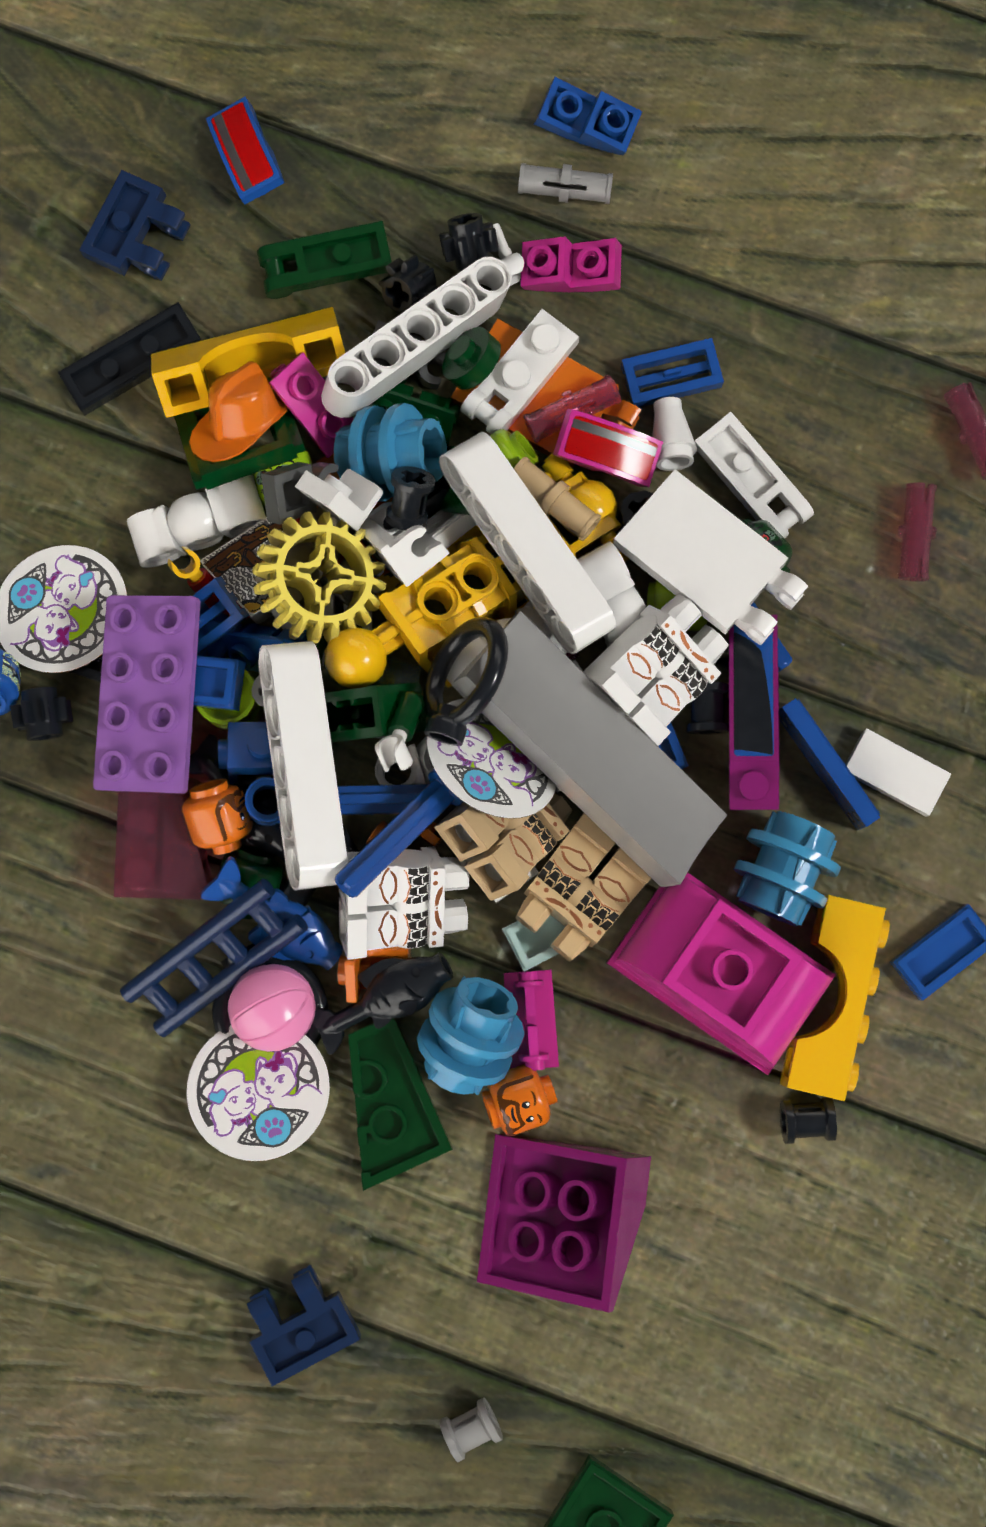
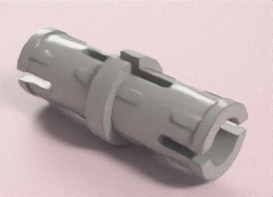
(565, 183)

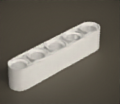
(408, 354)
(527, 542)
(302, 763)

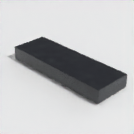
(126, 359)

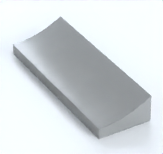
(596, 754)

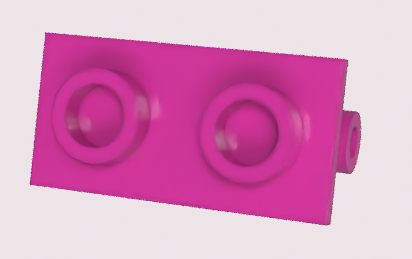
(301, 390)
(537, 1013)

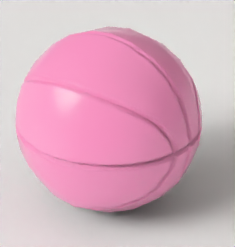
(271, 1007)

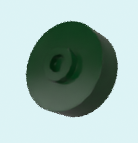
(471, 358)

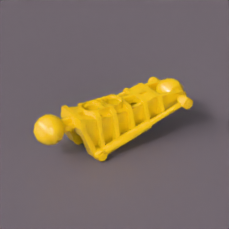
(360, 655)

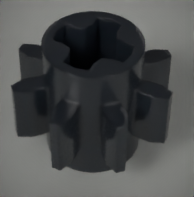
(468, 240)
(407, 283)
(41, 713)

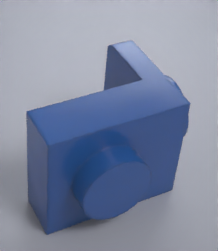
(245, 750)

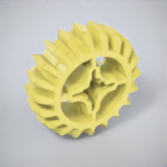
(327, 540)

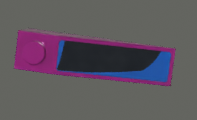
(753, 722)

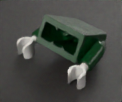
(377, 712)

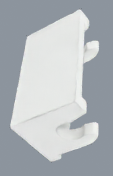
(403, 552)

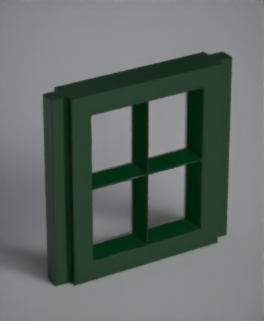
(210, 474)

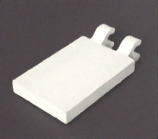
(708, 557)

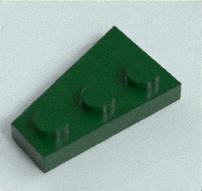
(393, 1106)

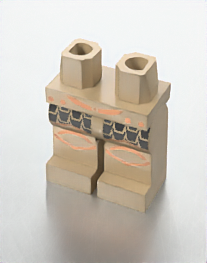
(506, 843)
(575, 900)

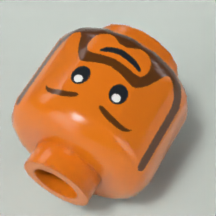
(217, 816)
(519, 1101)

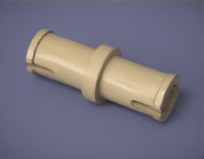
(556, 500)

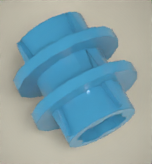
(389, 440)
(787, 868)
(470, 1035)

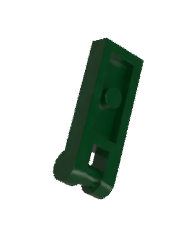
(325, 259)

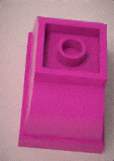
(721, 970)

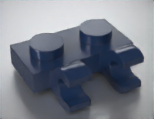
(124, 222)
(306, 1336)

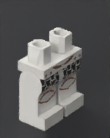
(657, 665)
(405, 904)

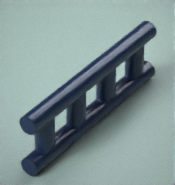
(216, 931)

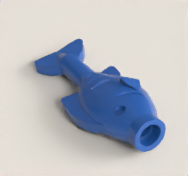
(312, 947)

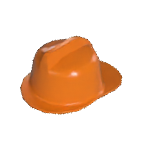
(238, 414)

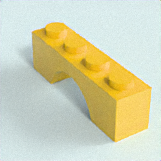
(187, 372)
(824, 1058)

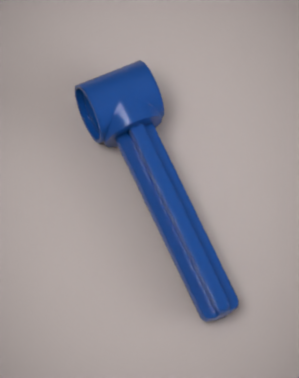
(353, 799)
(395, 837)

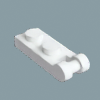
(521, 372)
(752, 474)

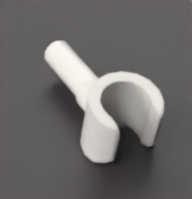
(513, 261)

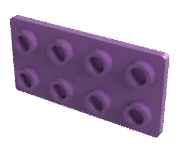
(147, 694)

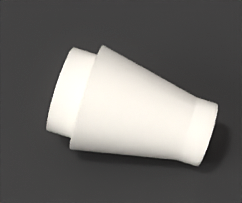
(672, 429)

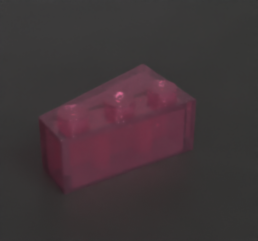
(156, 850)

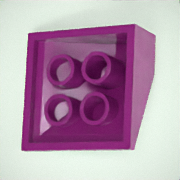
(561, 1219)

